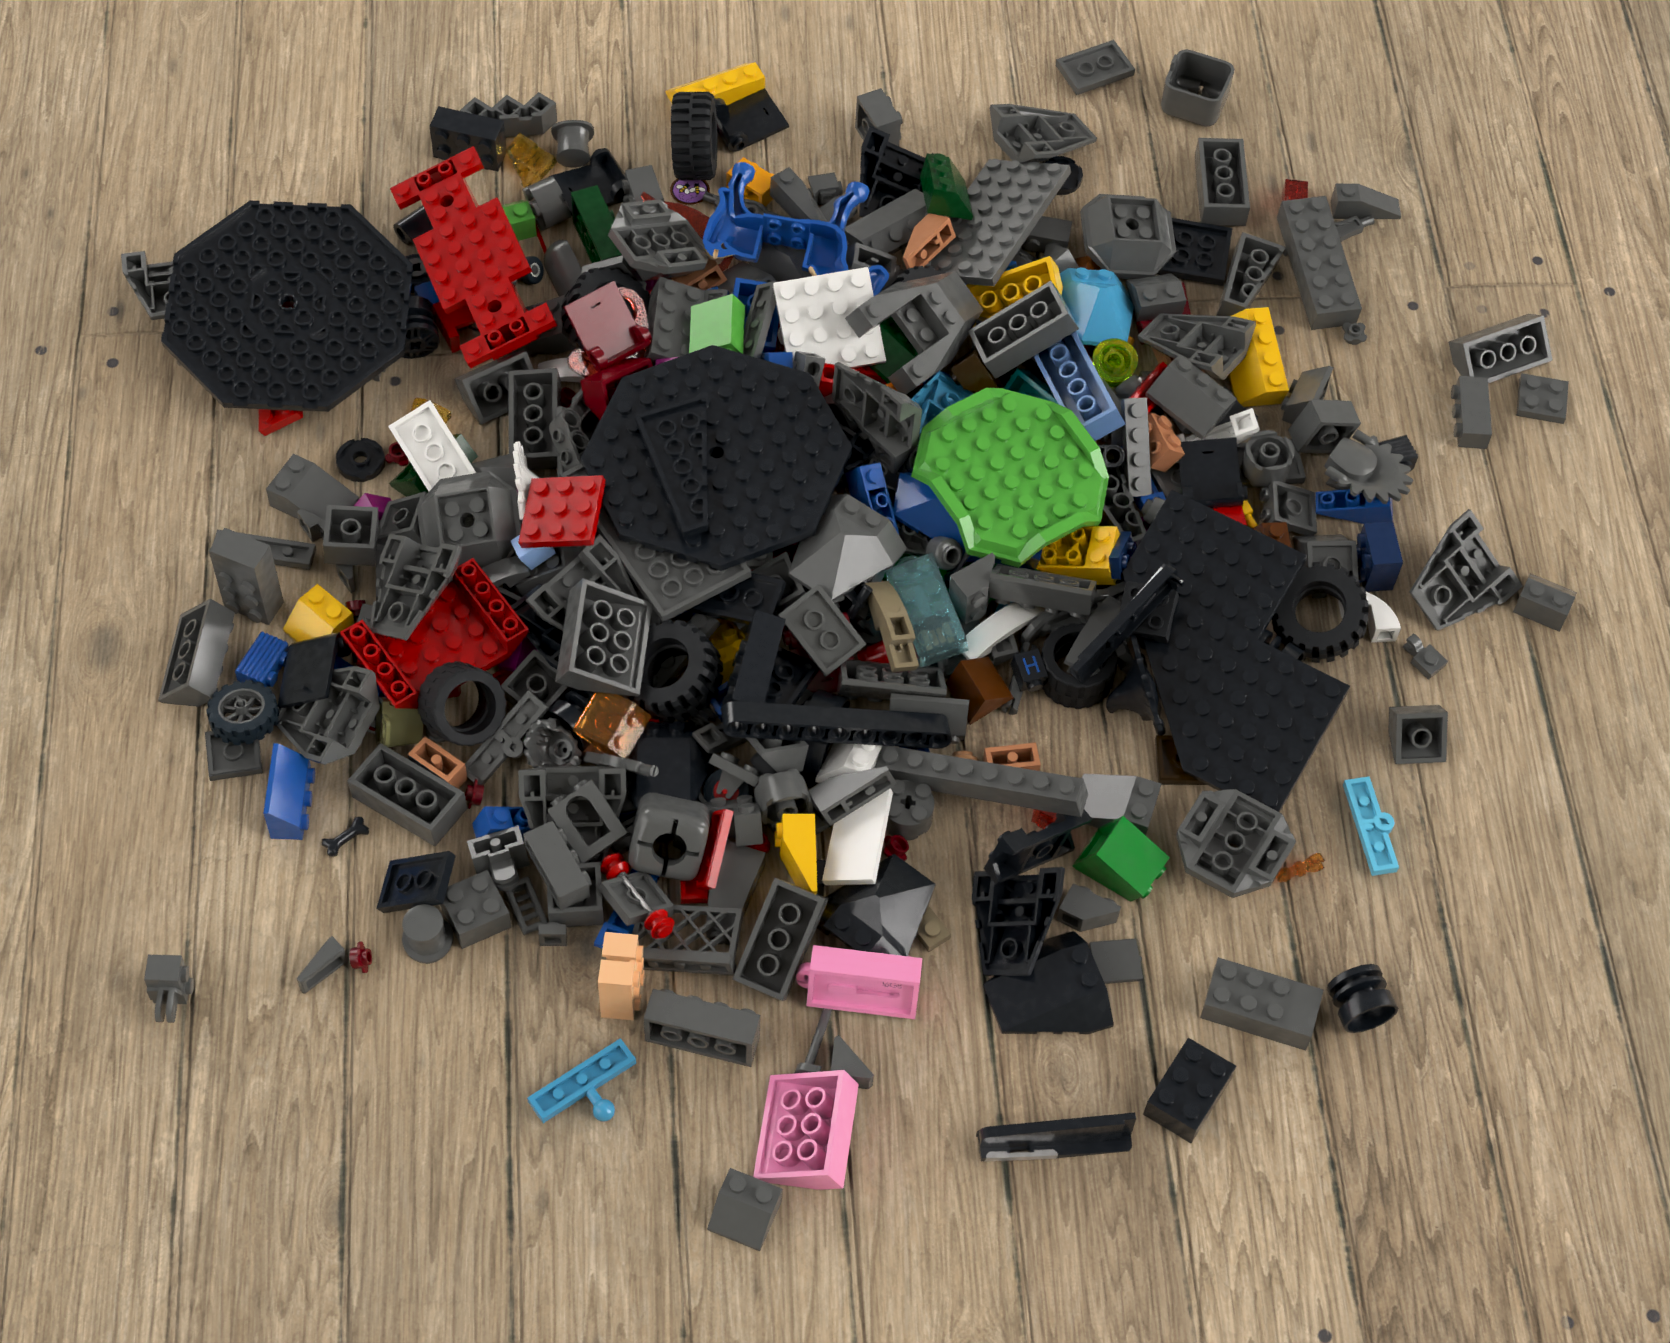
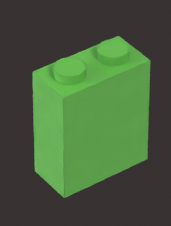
(718, 324)

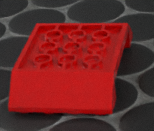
(463, 625)

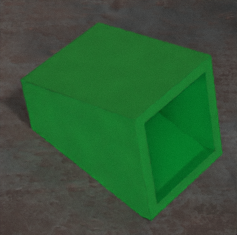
(1122, 859)

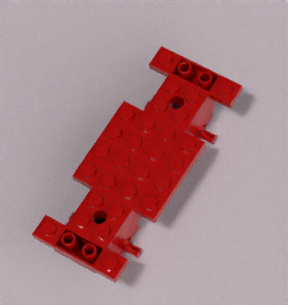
(473, 258)

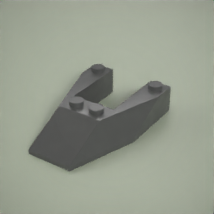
(795, 199)
(931, 314)

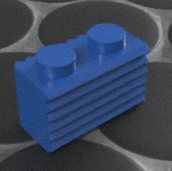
(263, 660)

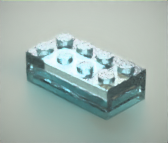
(928, 608)

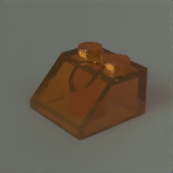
(612, 724)

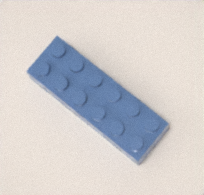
(1079, 386)

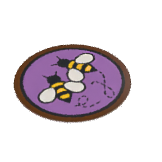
(689, 191)

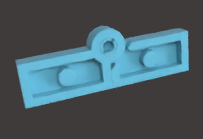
(1371, 825)

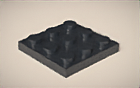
(1200, 252)

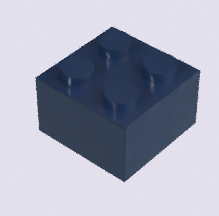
(1378, 556)

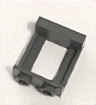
(592, 793)

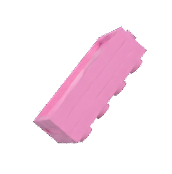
(861, 981)

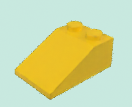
(797, 848)

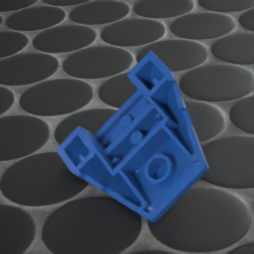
(923, 512)

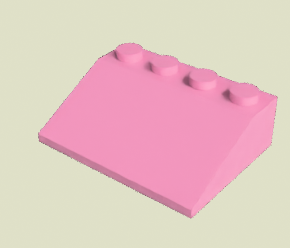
(807, 1129)

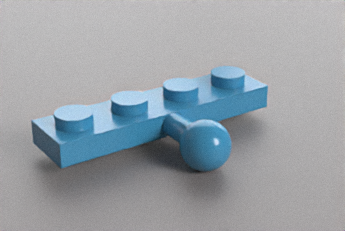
(583, 1082)

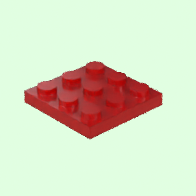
(562, 511)

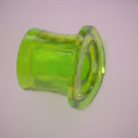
(1115, 360)

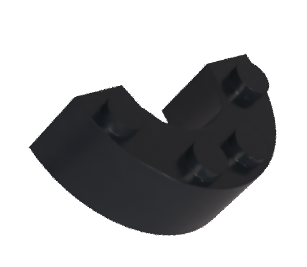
(818, 751)

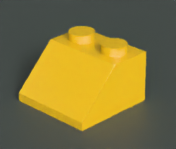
(317, 615)

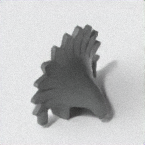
(1367, 469)

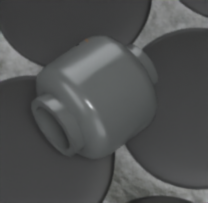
(946, 552)

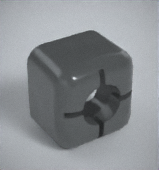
(1186, 75)
(656, 818)

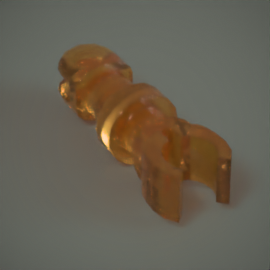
(1311, 864)

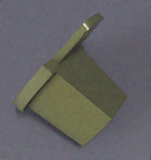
(397, 726)

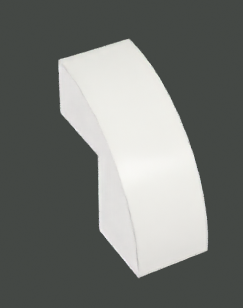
(1382, 621)

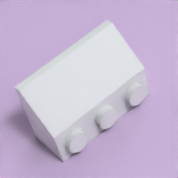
(847, 759)

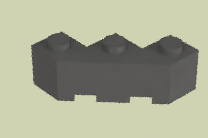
(527, 119)

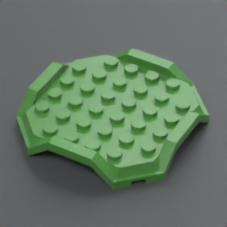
(1012, 472)

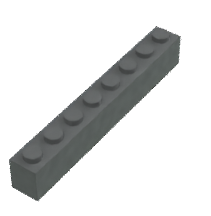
(987, 780)

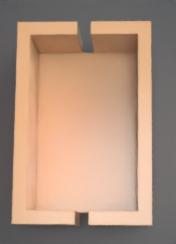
(620, 976)

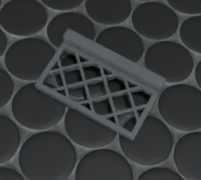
(690, 960)

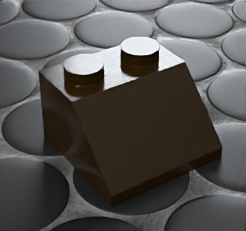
(973, 373)

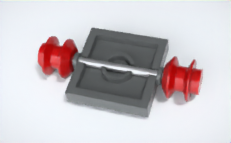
(636, 897)

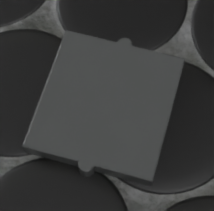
(1117, 960)

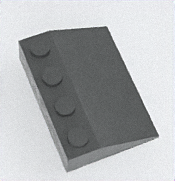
(603, 640)
(877, 681)

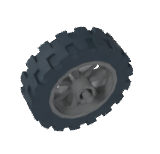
(242, 696)

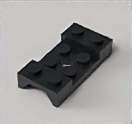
(1022, 851)

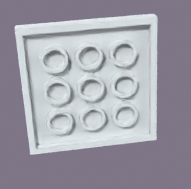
(815, 313)

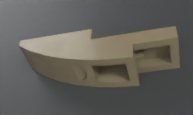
(895, 626)

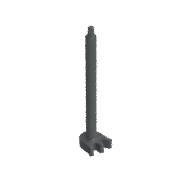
(816, 1042)

